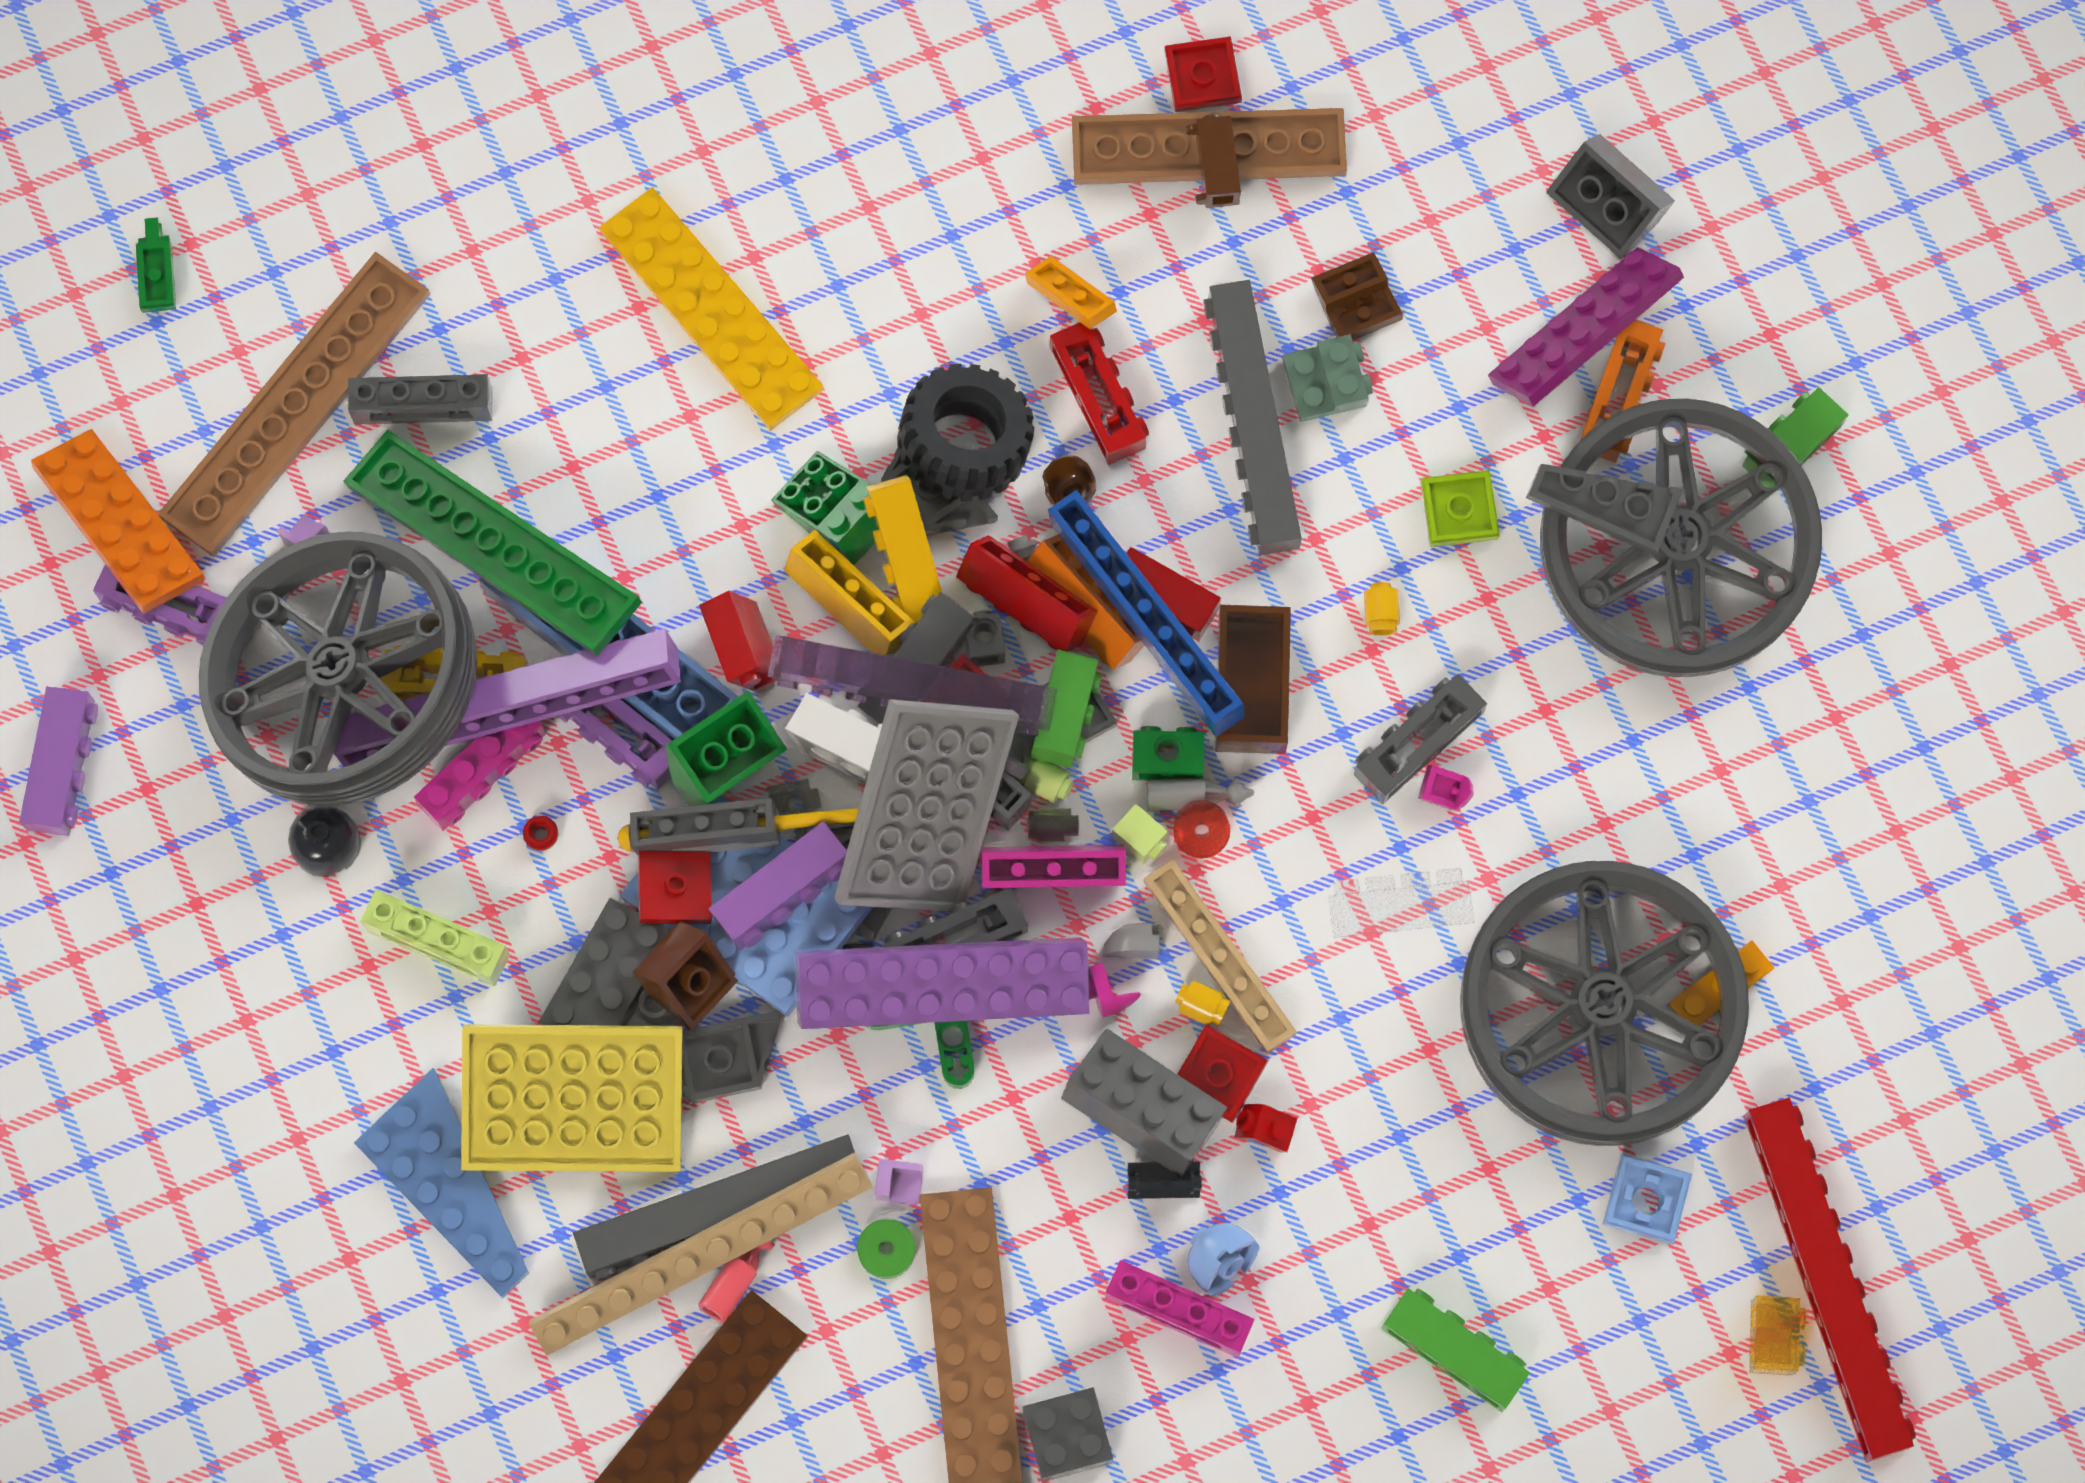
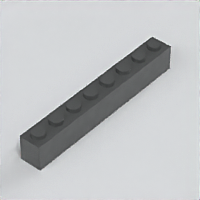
(1253, 417)
(663, 1224)

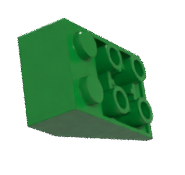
(830, 501)

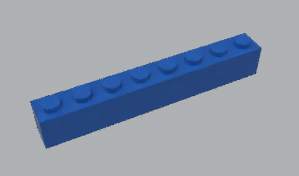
(1146, 613)

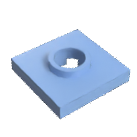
(1668, 1184)

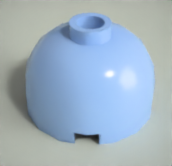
(1219, 1254)

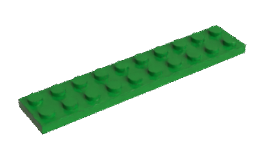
(493, 542)

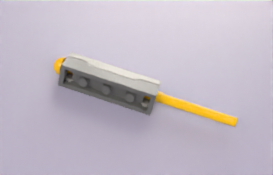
(719, 826)

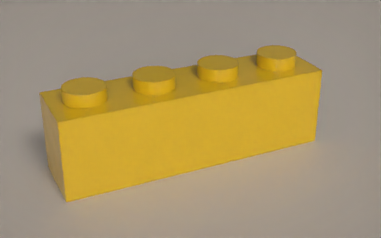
(904, 543)
(847, 594)

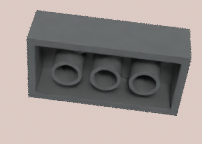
(600, 979)
(1143, 1102)

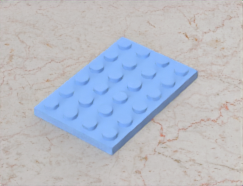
(770, 964)

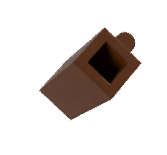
(1216, 161)

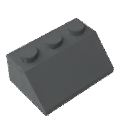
(1610, 195)

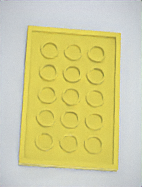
(571, 1098)

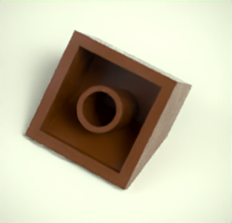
(686, 974)

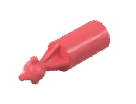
(731, 1284)

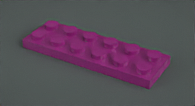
(1585, 326)

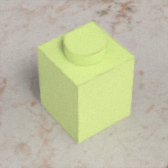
(1140, 835)

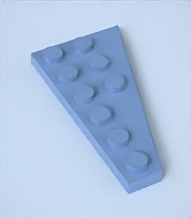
(421, 1156)

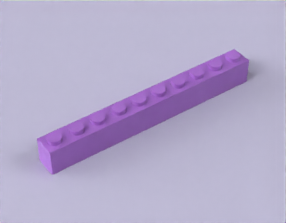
(537, 692)

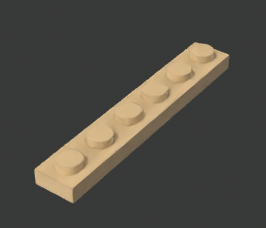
(1220, 956)

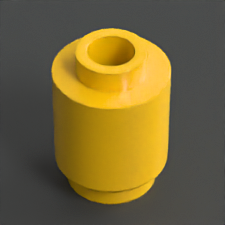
(1382, 609)
(1202, 1003)

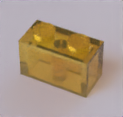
(1776, 1335)

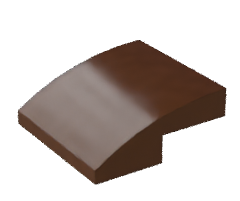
(1357, 297)

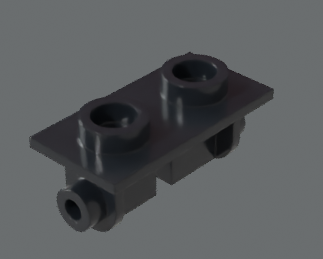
(1154, 1181)

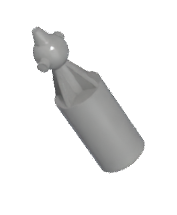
(1176, 793)

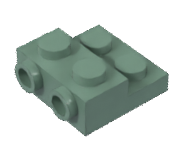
(1327, 378)

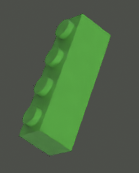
(1455, 1349)

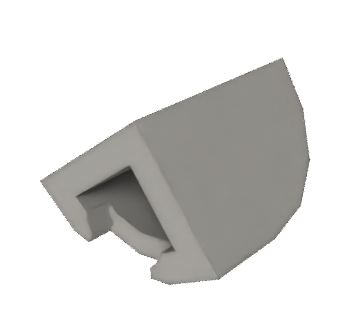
(1133, 941)

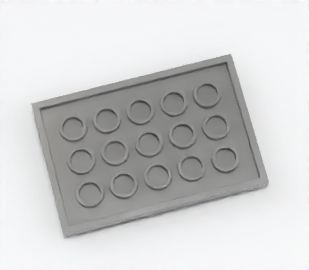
(926, 806)

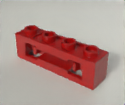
(1074, 343)

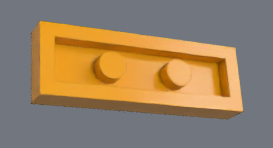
(1070, 292)
(1703, 999)

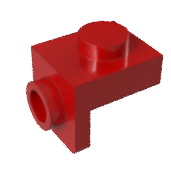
(1265, 1126)

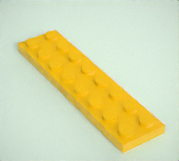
(711, 308)

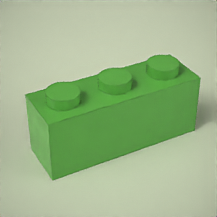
(1804, 430)
(1074, 679)

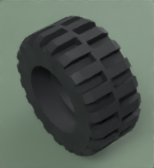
(973, 394)

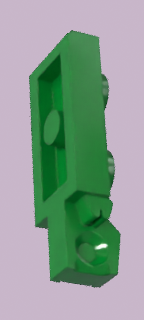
(155, 269)

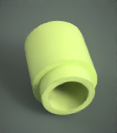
(1047, 780)

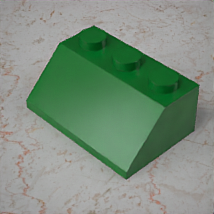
(722, 751)

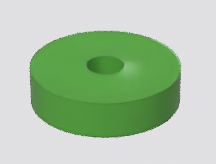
(883, 1232)

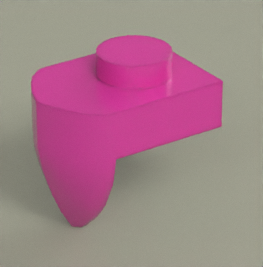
(1446, 788)
(1100, 990)

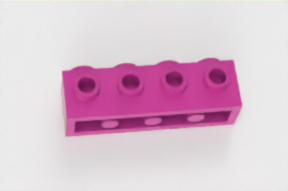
(475, 771)

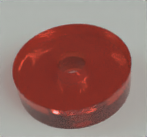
(1201, 813)

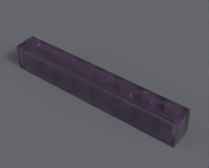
(894, 678)

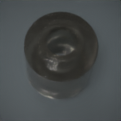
(1053, 825)

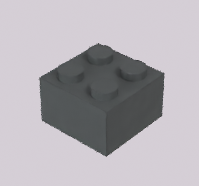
(1067, 1434)

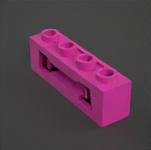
(1179, 1308)

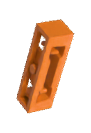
(1639, 339)

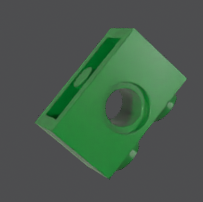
(1150, 765)

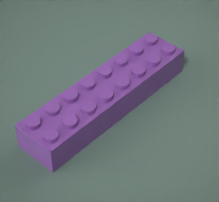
(942, 982)

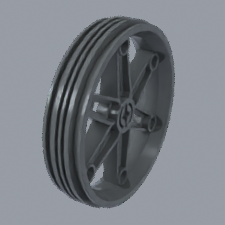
(1692, 523)
(337, 668)
(1699, 923)

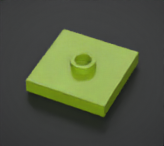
(1459, 508)

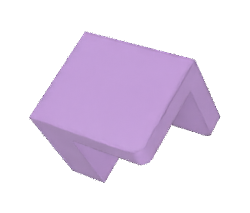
(302, 530)
(898, 1182)

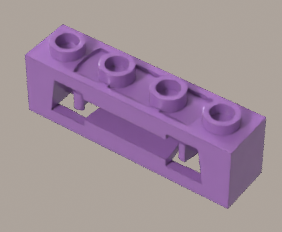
(176, 622)
(655, 769)

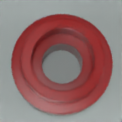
(535, 824)

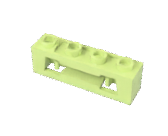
(435, 937)

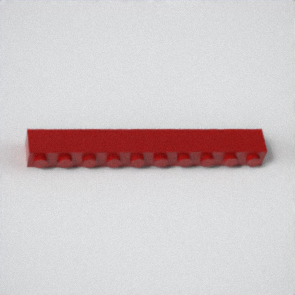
(1829, 1281)

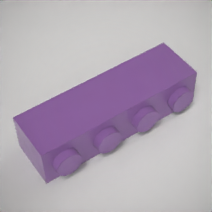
(58, 761)
(780, 887)

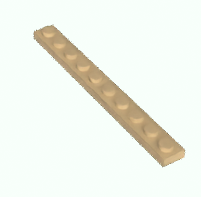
(700, 1254)

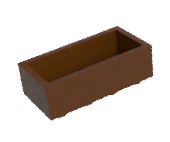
(1257, 668)

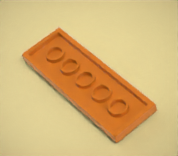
(117, 521)

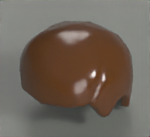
(1067, 475)

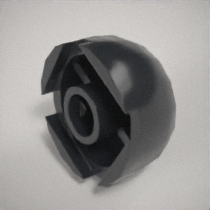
(324, 840)

